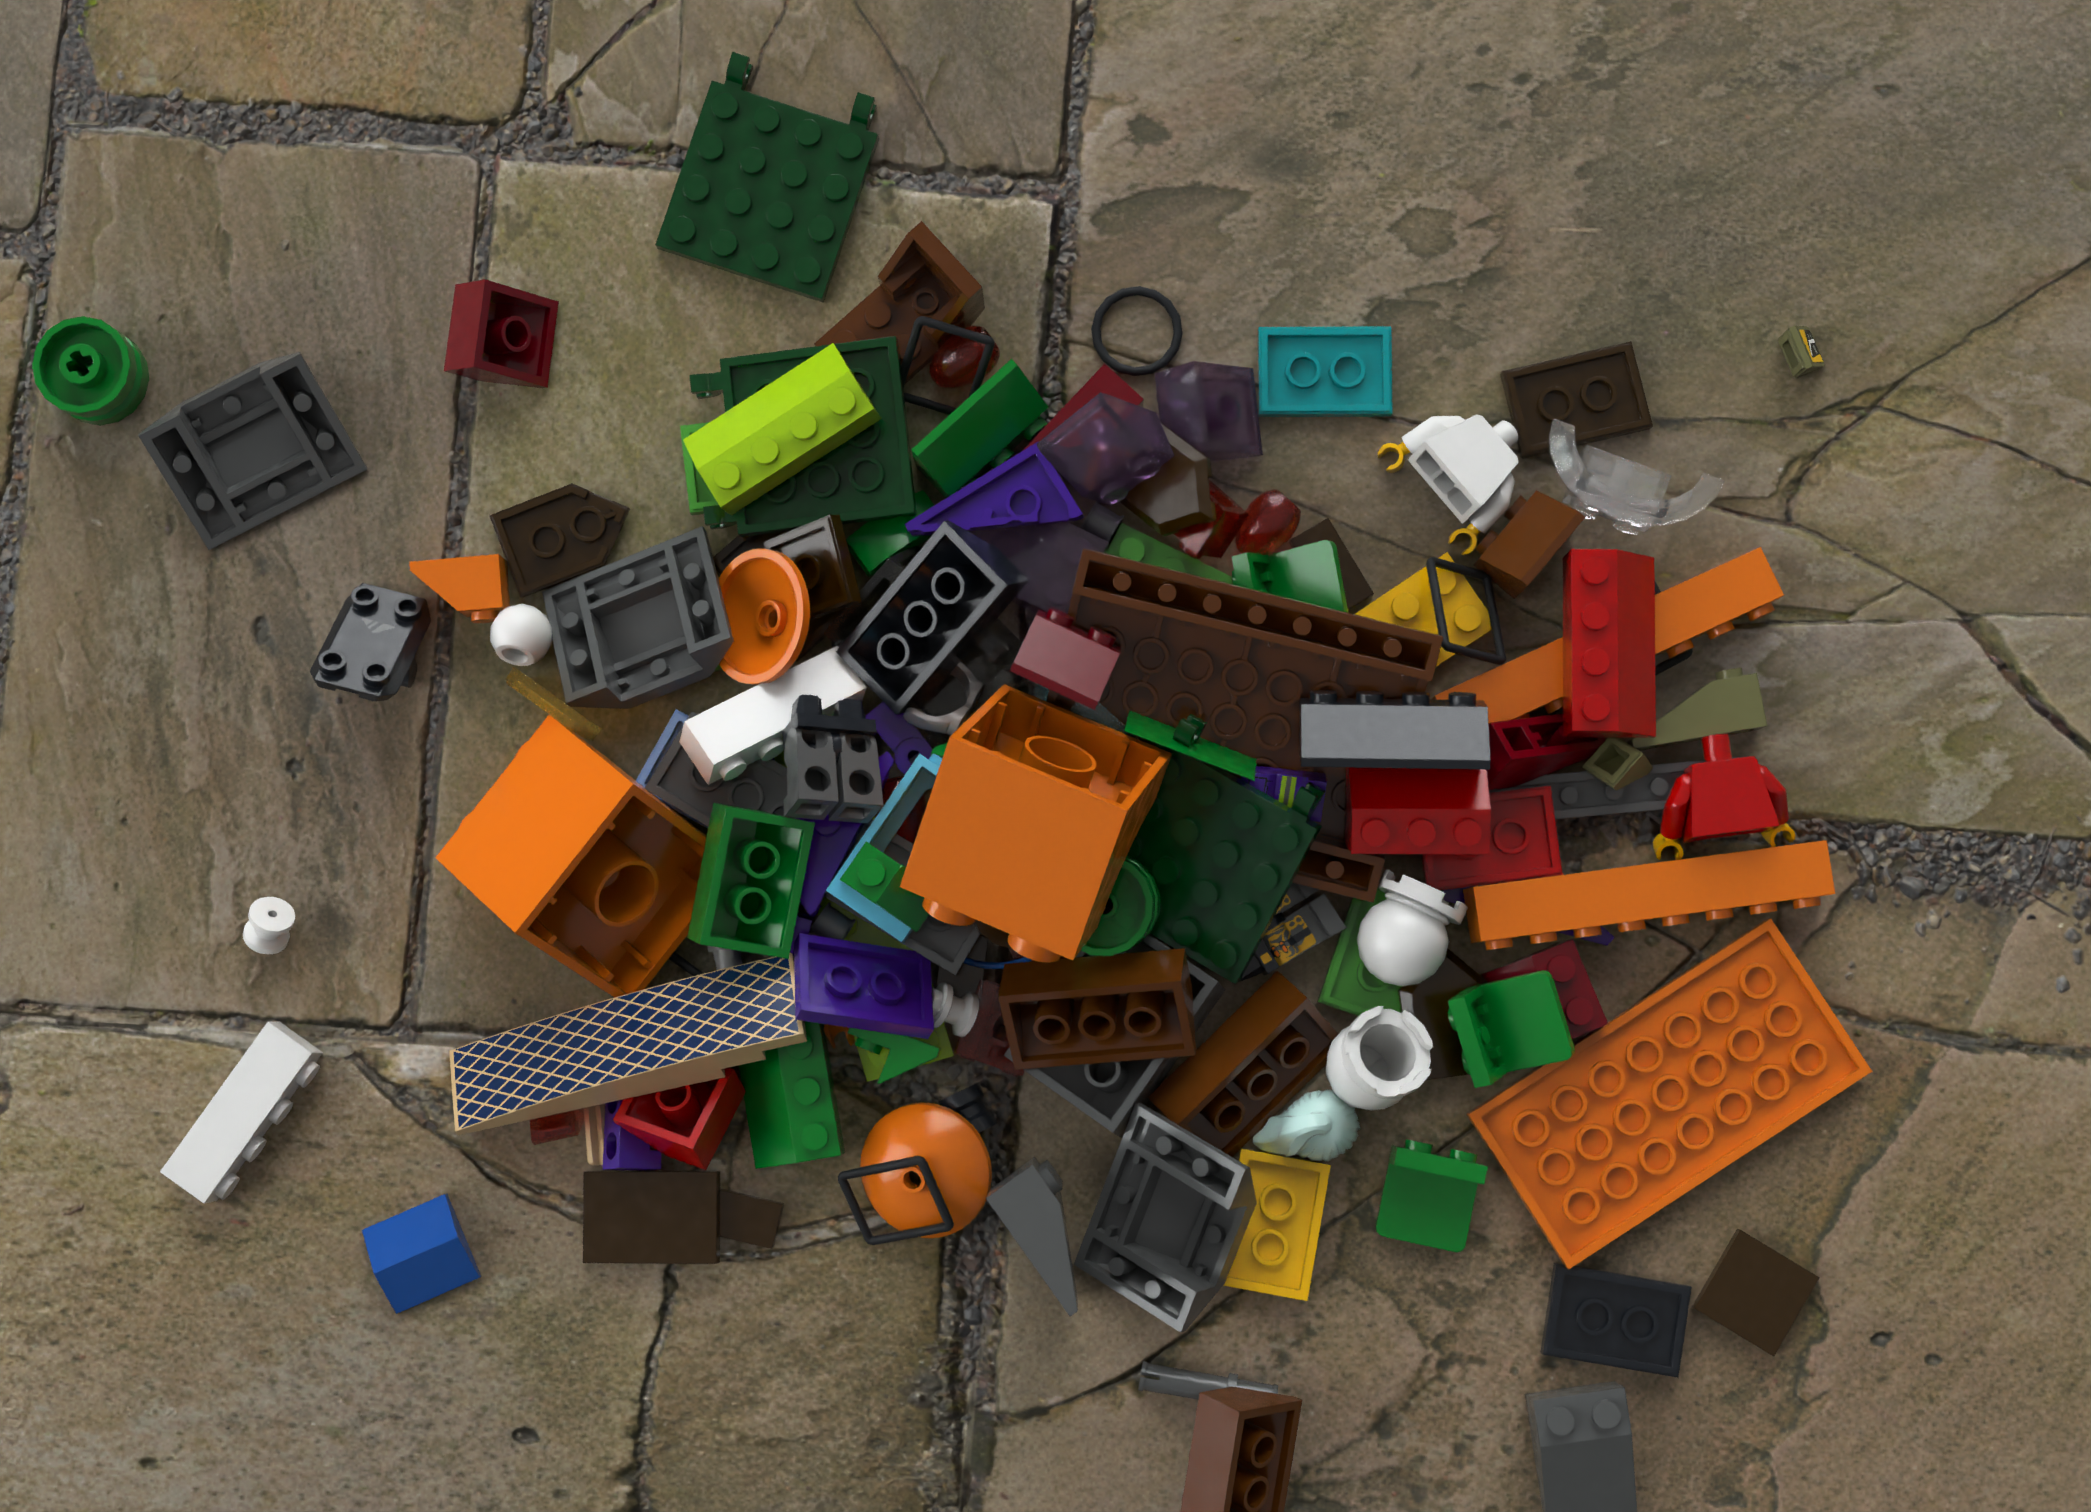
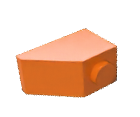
(469, 584)

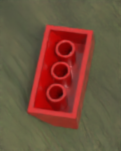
(1608, 644)

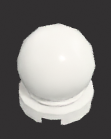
(1406, 933)
(1379, 1059)

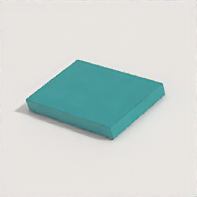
(1325, 371)

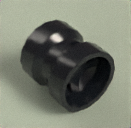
(970, 1105)

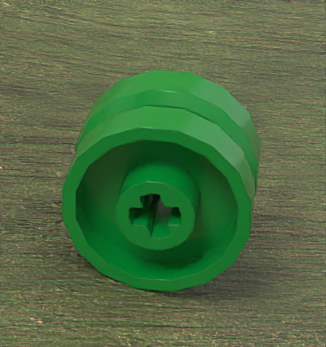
(90, 371)
(1133, 912)

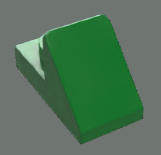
(879, 880)
(904, 1051)

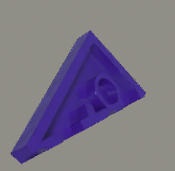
(1011, 495)
(829, 847)

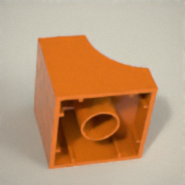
(1032, 823)
(581, 861)

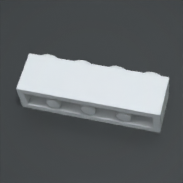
(752, 722)
(242, 1112)

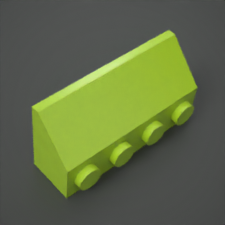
(780, 430)

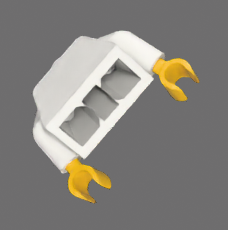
(1465, 467)

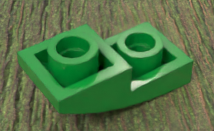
(885, 538)

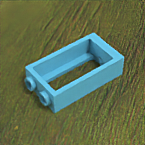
(880, 833)

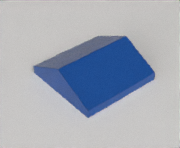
(420, 1254)

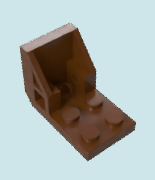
(914, 283)

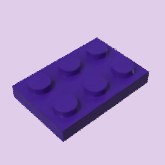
(862, 986)

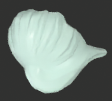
(1312, 1127)

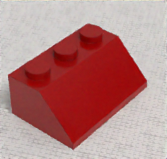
(1417, 811)

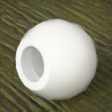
(521, 635)

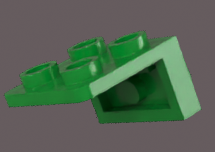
(1300, 573)
(1510, 1026)
(1429, 1196)

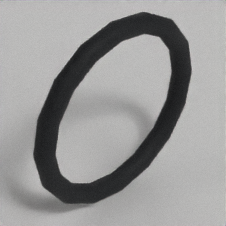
(1142, 370)

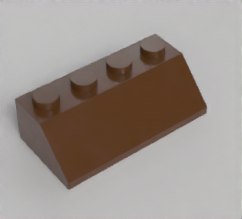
(1098, 1009)
(1248, 1067)
(1241, 1451)

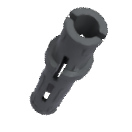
(1191, 1383)

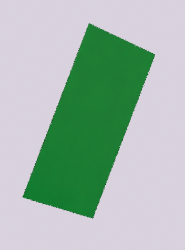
(1201, 750)

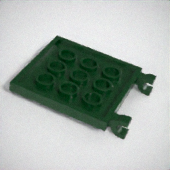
(768, 187)
(859, 479)
(1220, 857)

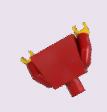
(1723, 800)

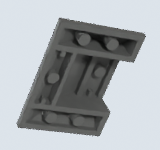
(252, 448)
(640, 625)
(1167, 1219)

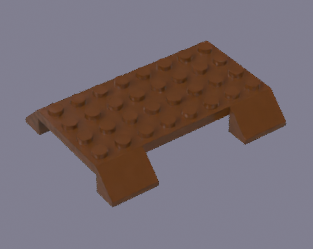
(1242, 668)

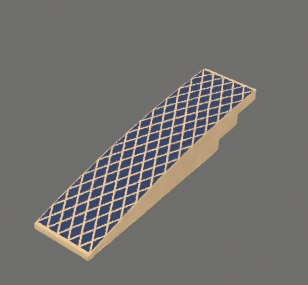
(627, 1046)

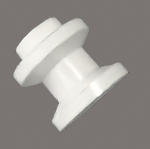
(269, 925)
(954, 1010)

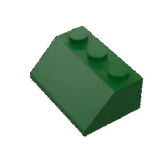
(982, 431)
(750, 881)
(793, 1103)

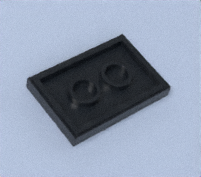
(1616, 1320)

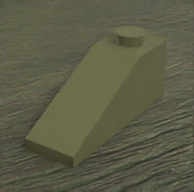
(1722, 706)

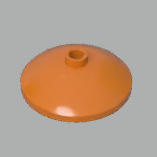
(766, 615)
(953, 1155)

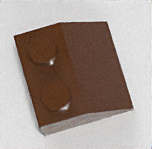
(1527, 542)

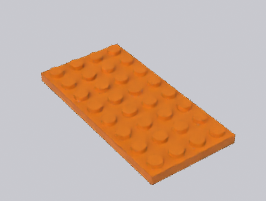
(1669, 1093)

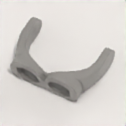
(950, 722)

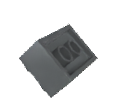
(1583, 1448)

